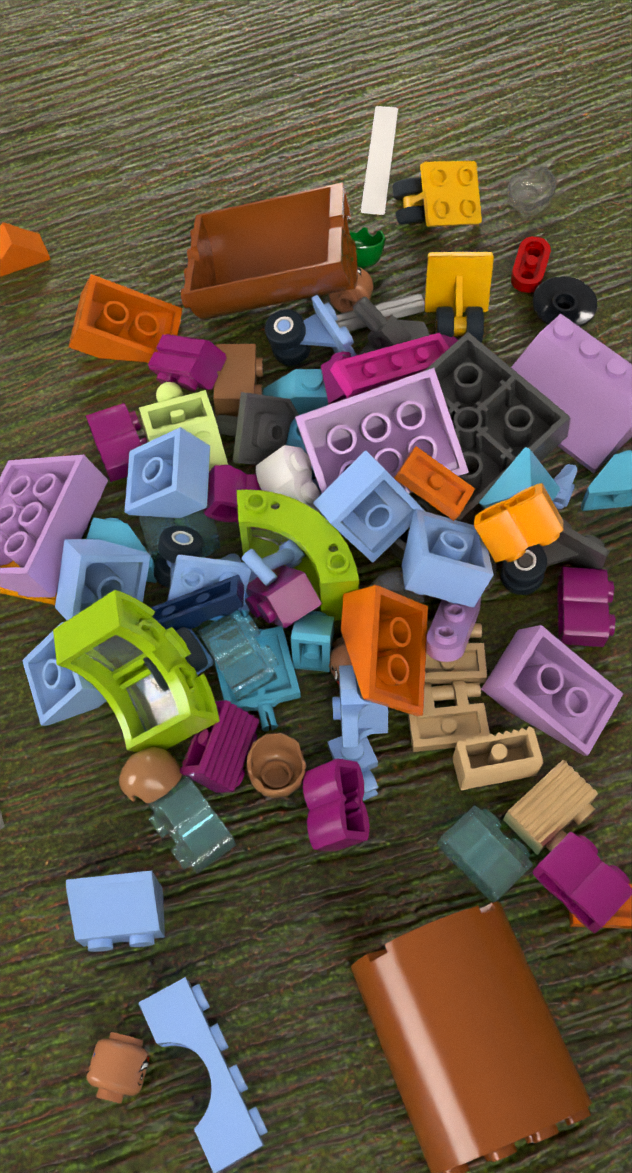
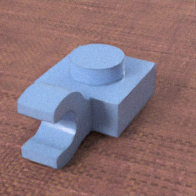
(363, 755)

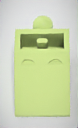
(189, 412)

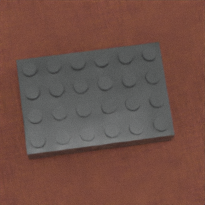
(493, 419)

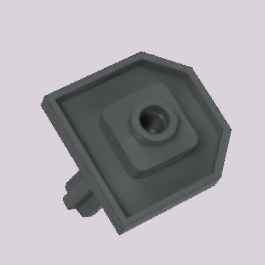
(386, 330)
(259, 427)

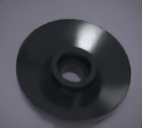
(565, 297)

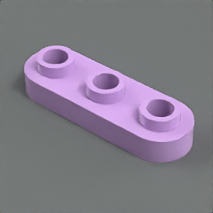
(451, 630)

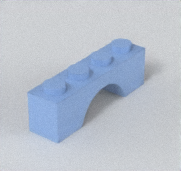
(228, 1127)

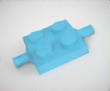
(278, 691)

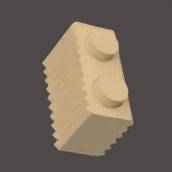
(497, 758)
(551, 807)

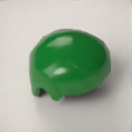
(368, 247)

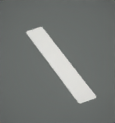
(379, 160)

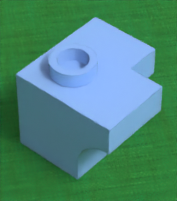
(356, 714)

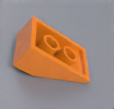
(121, 322)
(387, 646)

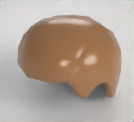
(276, 765)
(149, 774)

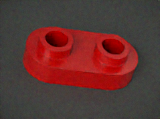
(530, 264)

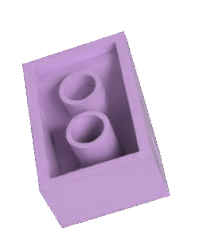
(552, 689)

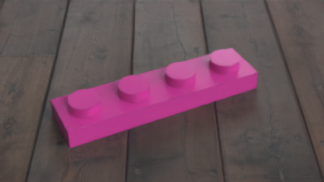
(387, 364)

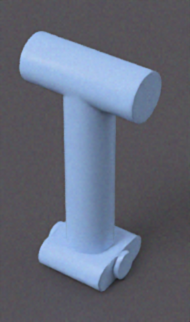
(288, 554)

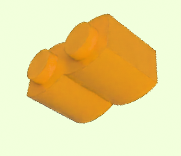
(519, 523)

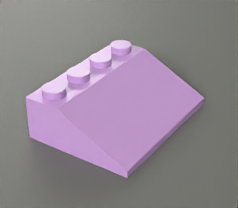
(585, 383)
(386, 425)
(38, 510)

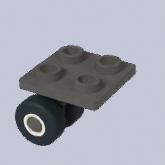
(528, 571)

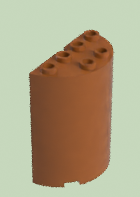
(270, 253)
(469, 1039)

